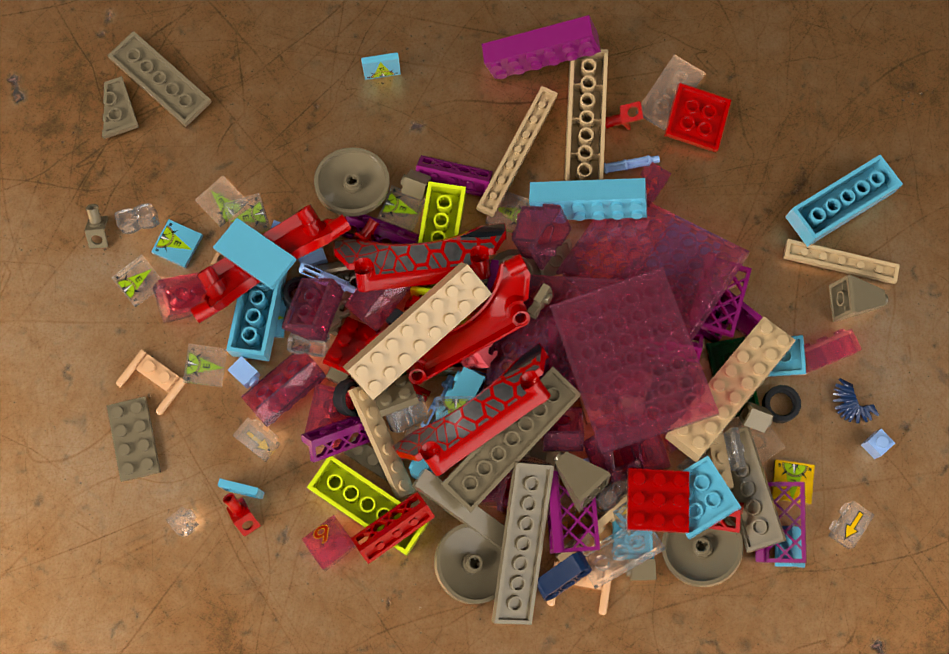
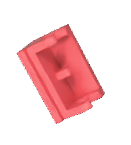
(479, 359)

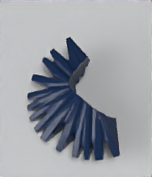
(850, 403)

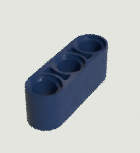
(563, 576)

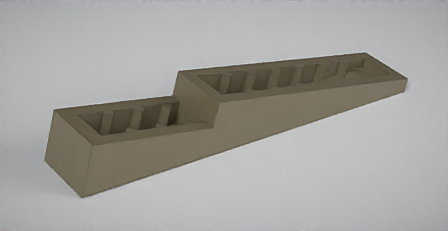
(477, 520)

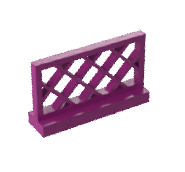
(719, 329)
(555, 525)
(763, 555)

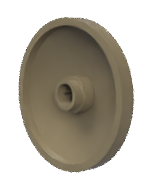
(351, 181)
(705, 558)
(467, 565)

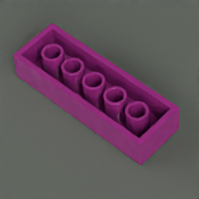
(541, 47)

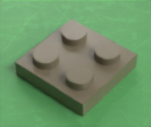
(397, 396)

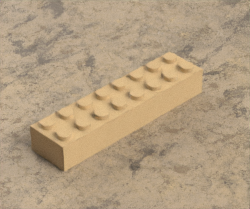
(586, 117)
(417, 330)
(735, 385)

